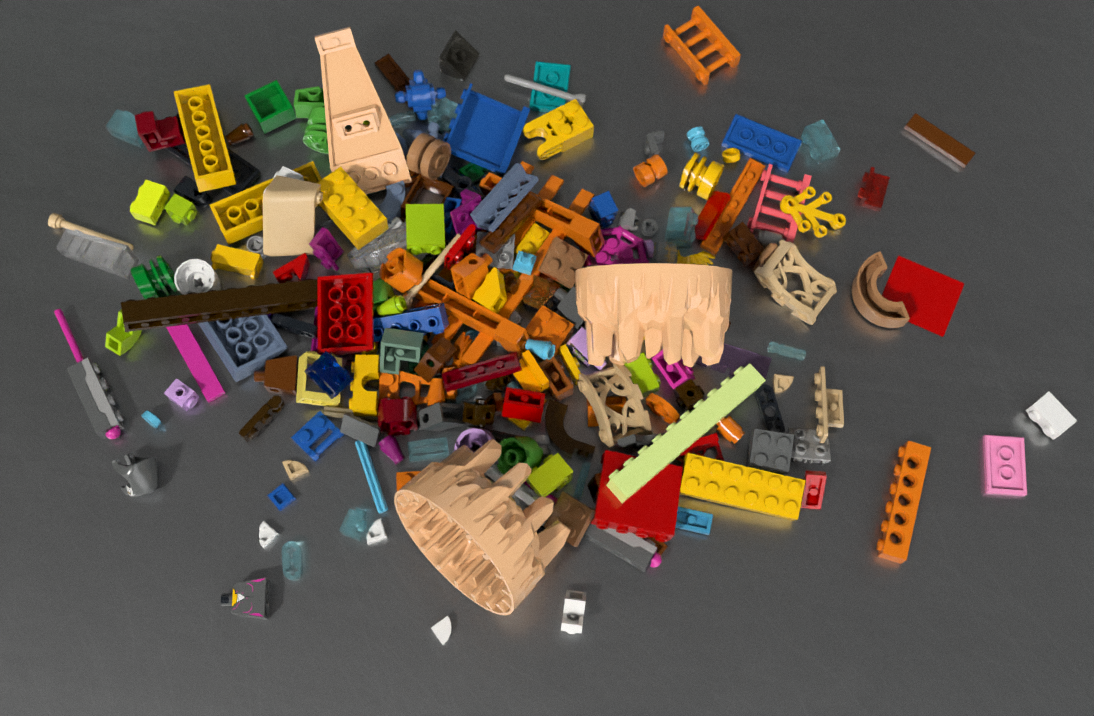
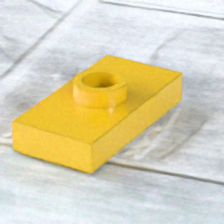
(570, 363)

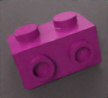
(326, 249)

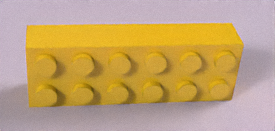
(204, 138)
(243, 212)
(741, 487)

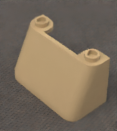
(289, 216)

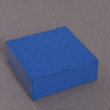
(281, 497)

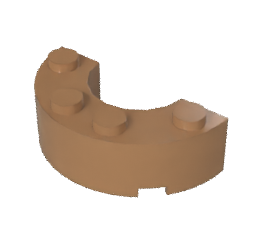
(869, 300)

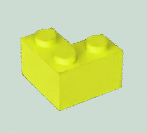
(550, 476)

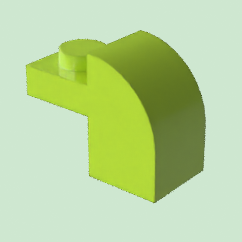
(119, 340)

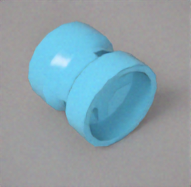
(697, 138)

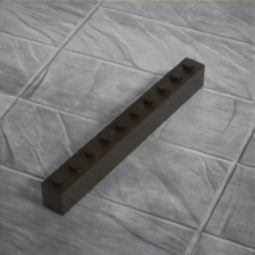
(219, 305)

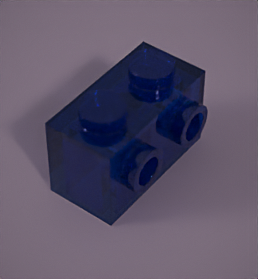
(329, 374)

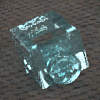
(354, 523)

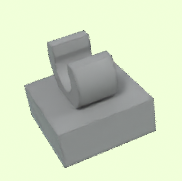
(627, 219)

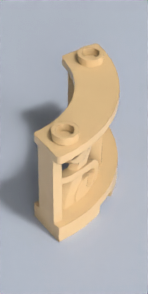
(769, 278)
(617, 376)

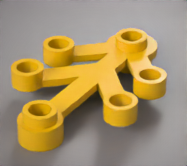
(811, 212)

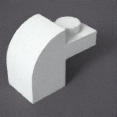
(573, 611)

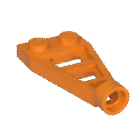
(390, 387)

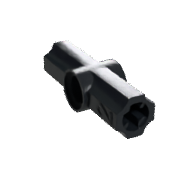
(460, 182)

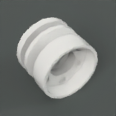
(193, 273)

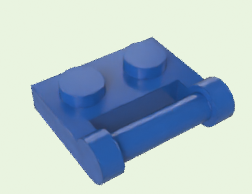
(313, 432)

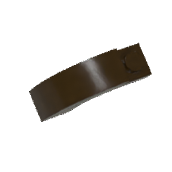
(559, 438)

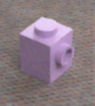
(182, 395)

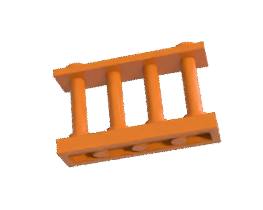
(715, 36)

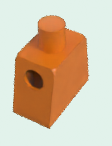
(470, 274)

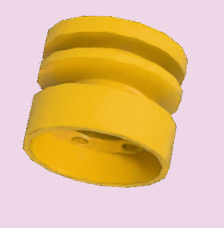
(701, 176)

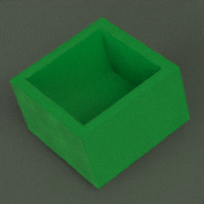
(270, 106)

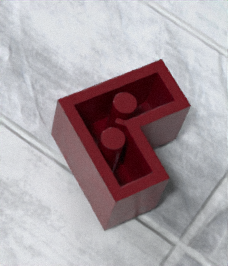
(159, 133)

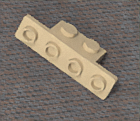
(829, 406)

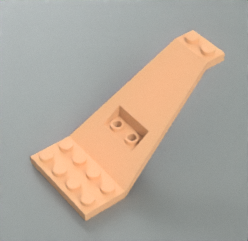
(366, 152)

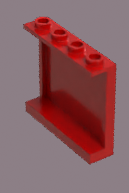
(648, 511)

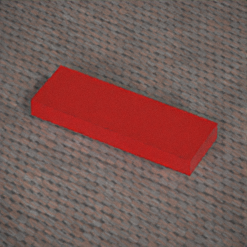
(710, 214)

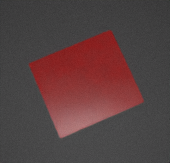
(925, 294)

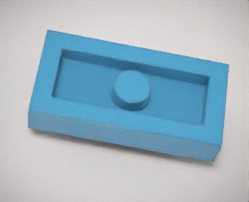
(694, 520)

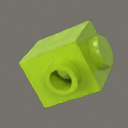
(180, 210)

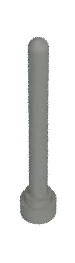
(581, 97)

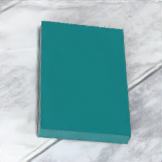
(553, 76)

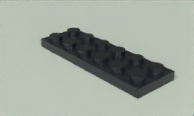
(243, 171)

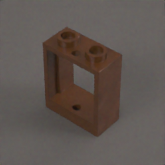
(436, 186)

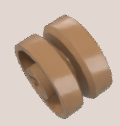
(428, 156)

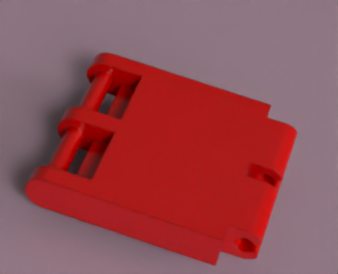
(464, 243)

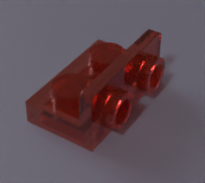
(874, 190)

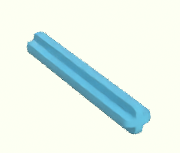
(372, 477)

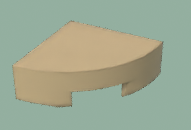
(781, 383)
(294, 468)

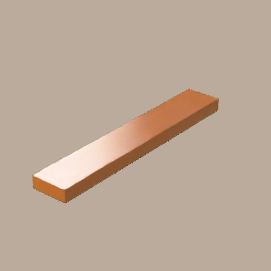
(739, 196)

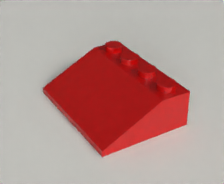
(345, 313)

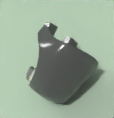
(139, 472)

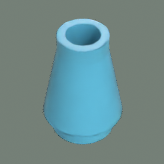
(541, 348)

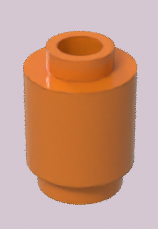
(730, 429)

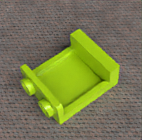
(425, 228)

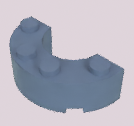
(394, 198)

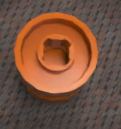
(651, 170)

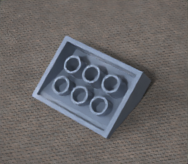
(244, 343)

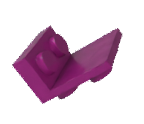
(461, 215)

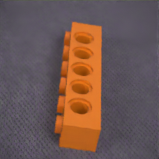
(919, 455)

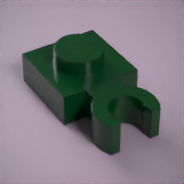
(473, 171)

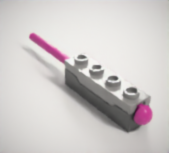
(92, 389)
(625, 546)

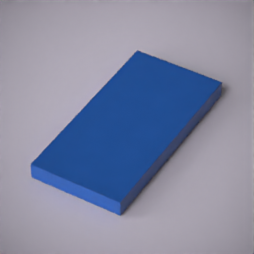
(762, 143)

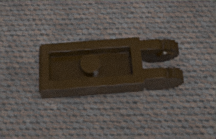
(261, 418)

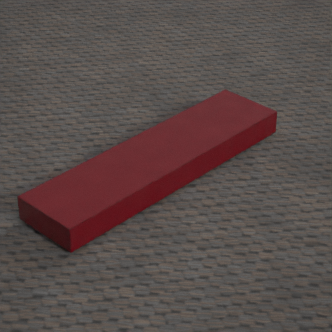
(481, 371)

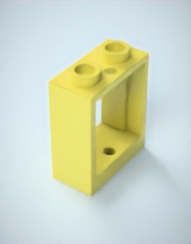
(310, 397)

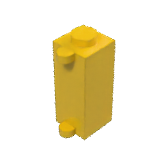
(236, 261)

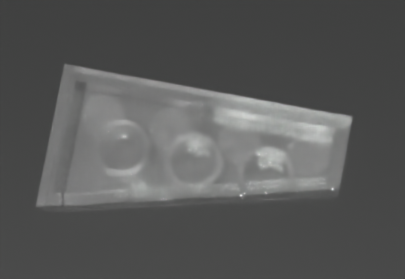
(98, 252)
(373, 254)

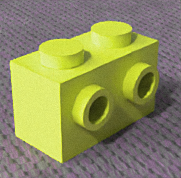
(149, 202)

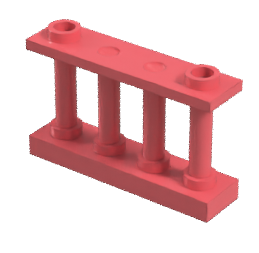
(787, 233)

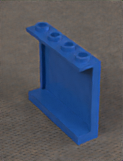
(485, 131)

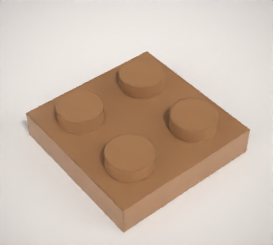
(562, 262)
(572, 514)

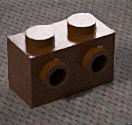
(743, 243)

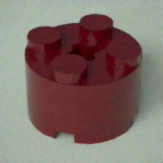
(397, 416)

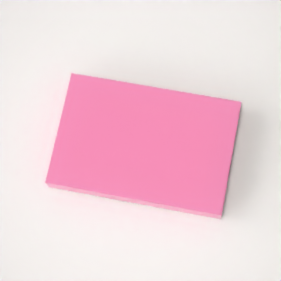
(1004, 465)

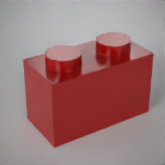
(523, 404)

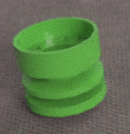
(316, 131)

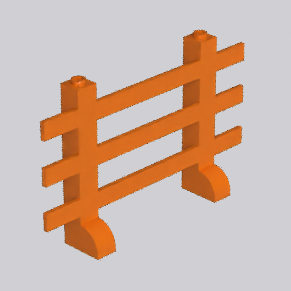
(495, 326)

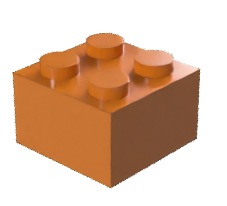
(550, 327)

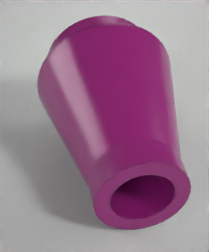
(392, 449)

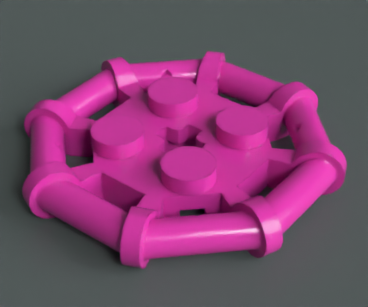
(620, 248)

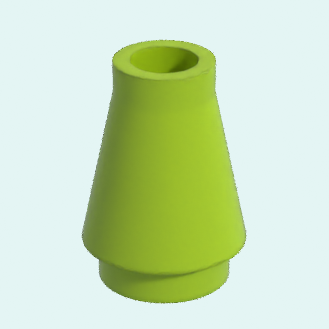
(392, 306)

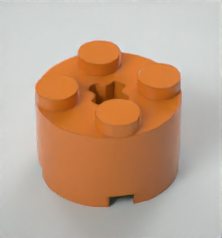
(401, 270)

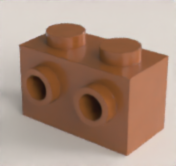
(559, 384)

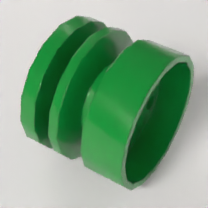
(154, 279)

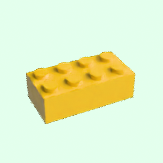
(351, 208)

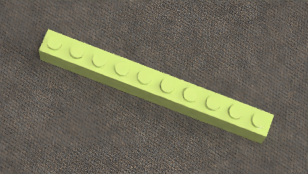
(685, 433)

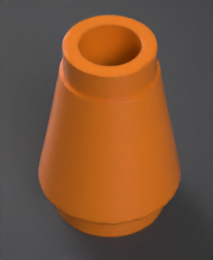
(436, 392)

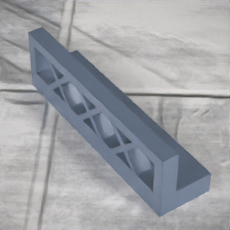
(501, 196)

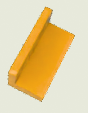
(531, 376)

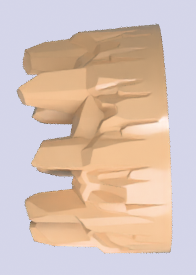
(669, 304)
(477, 530)

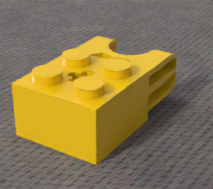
(561, 129)

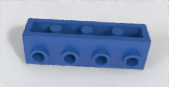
(419, 319)

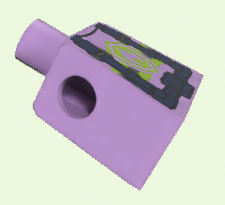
(578, 348)

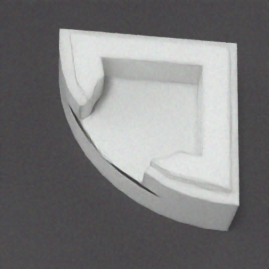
(376, 532)
(266, 535)
(443, 630)

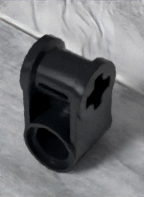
(188, 190)

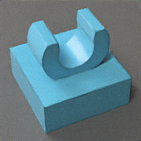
(524, 262)

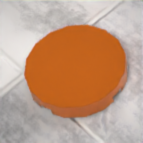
(661, 407)

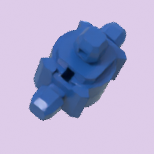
(420, 94)

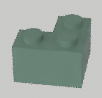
(399, 347)

